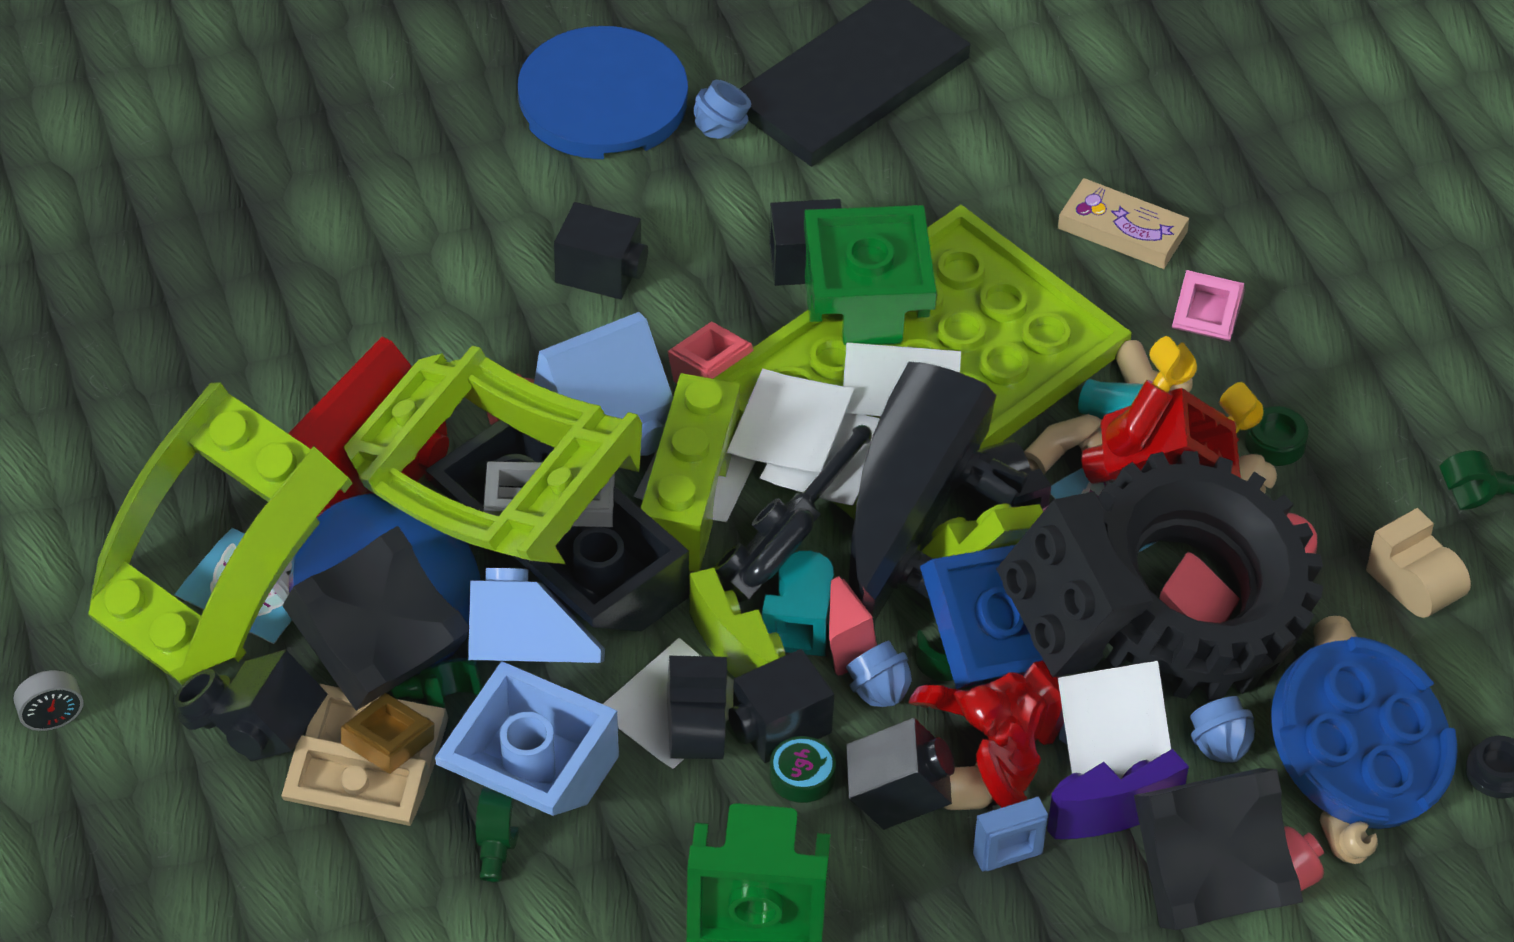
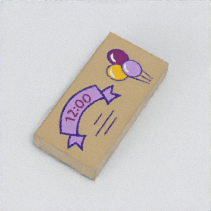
(1123, 223)

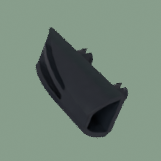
(914, 462)

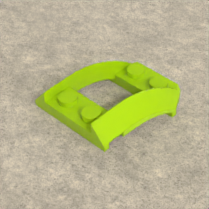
(583, 458)
(269, 463)

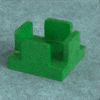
(869, 269)
(756, 881)

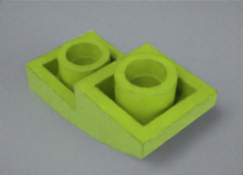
(993, 529)
(727, 631)

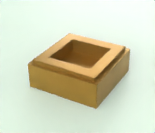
(387, 733)

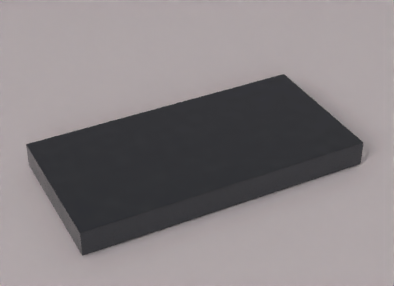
(852, 77)

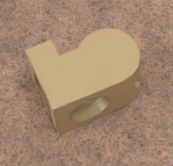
(1416, 565)

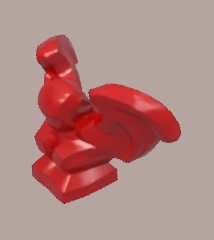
(1013, 716)

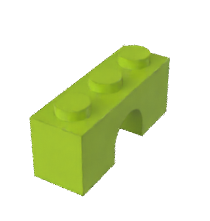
(692, 459)

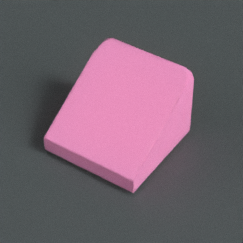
(1208, 305)

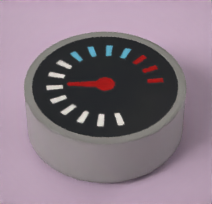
(48, 700)

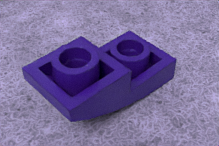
(1103, 802)

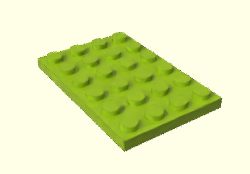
(993, 303)

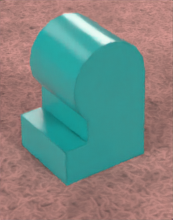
(802, 604)

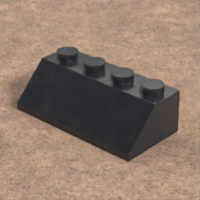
(610, 574)

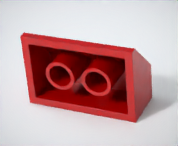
(350, 404)

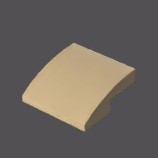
(340, 780)

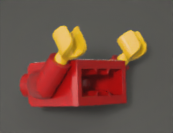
(1171, 420)

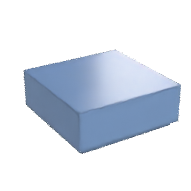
(1010, 834)

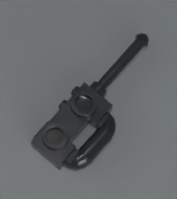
(782, 527)

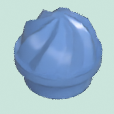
(721, 110)
(880, 675)
(1223, 729)

